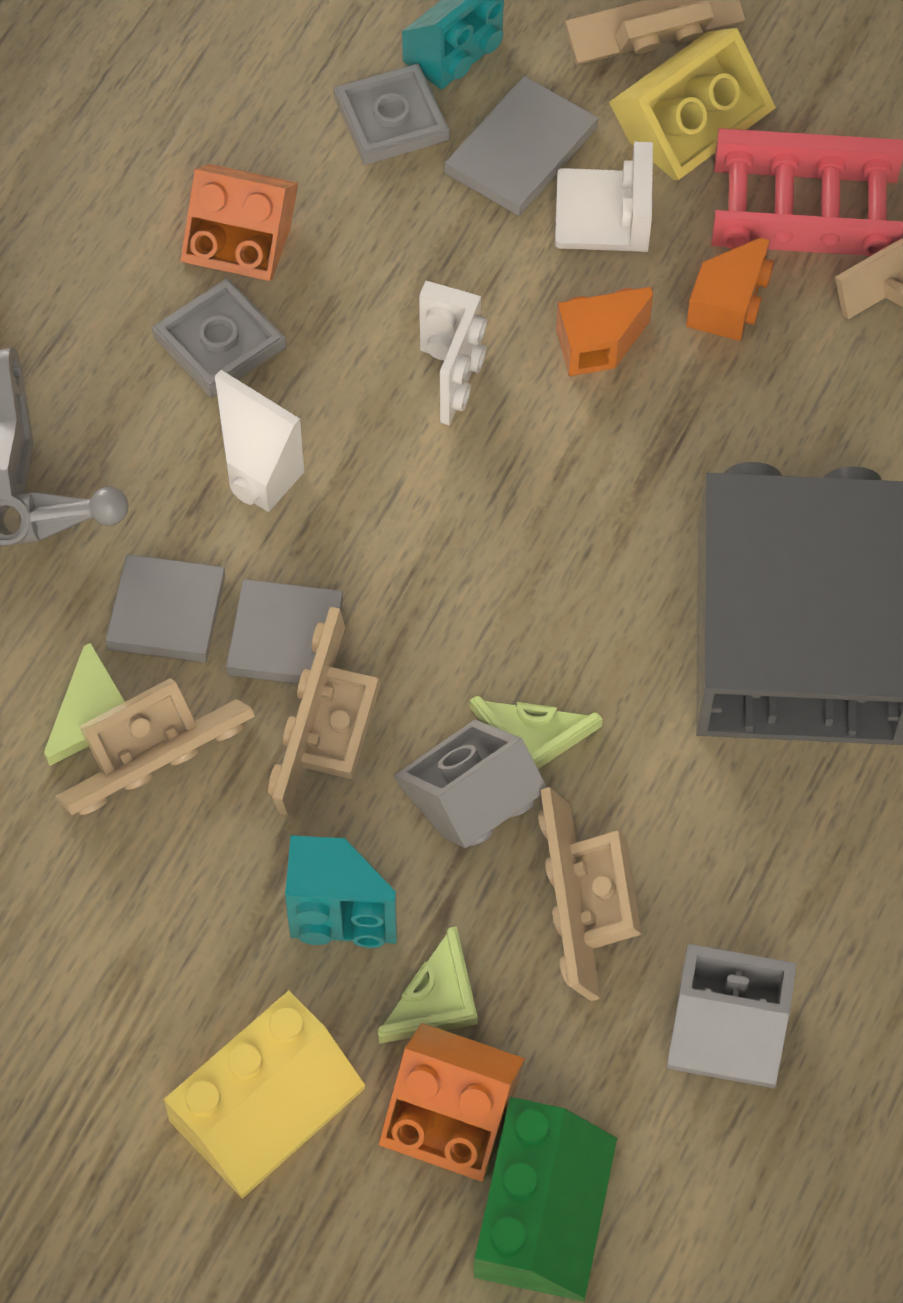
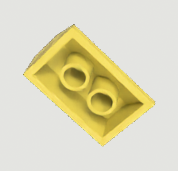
(692, 96)
(264, 1094)

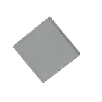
(391, 114)
(218, 334)
(165, 608)
(277, 629)

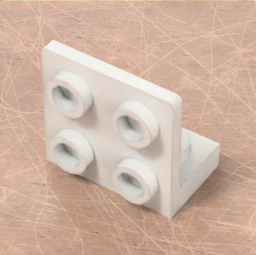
(606, 205)
(453, 333)

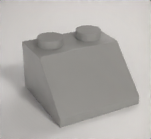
(472, 782)

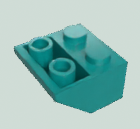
(453, 38)
(337, 895)

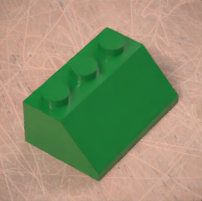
(545, 1201)

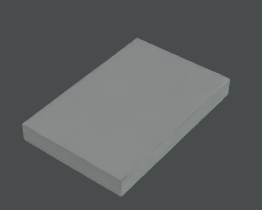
(521, 145)

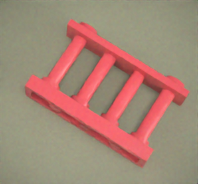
(807, 156)

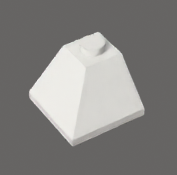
(259, 443)

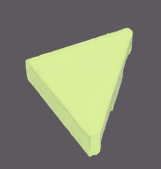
(87, 697)
(541, 727)
(436, 995)

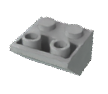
(731, 1015)

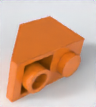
(727, 290)
(601, 328)

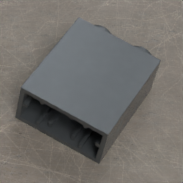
(800, 606)

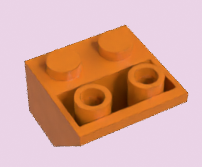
(238, 221)
(450, 1101)

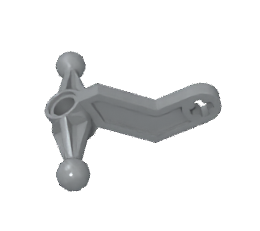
(40, 512)

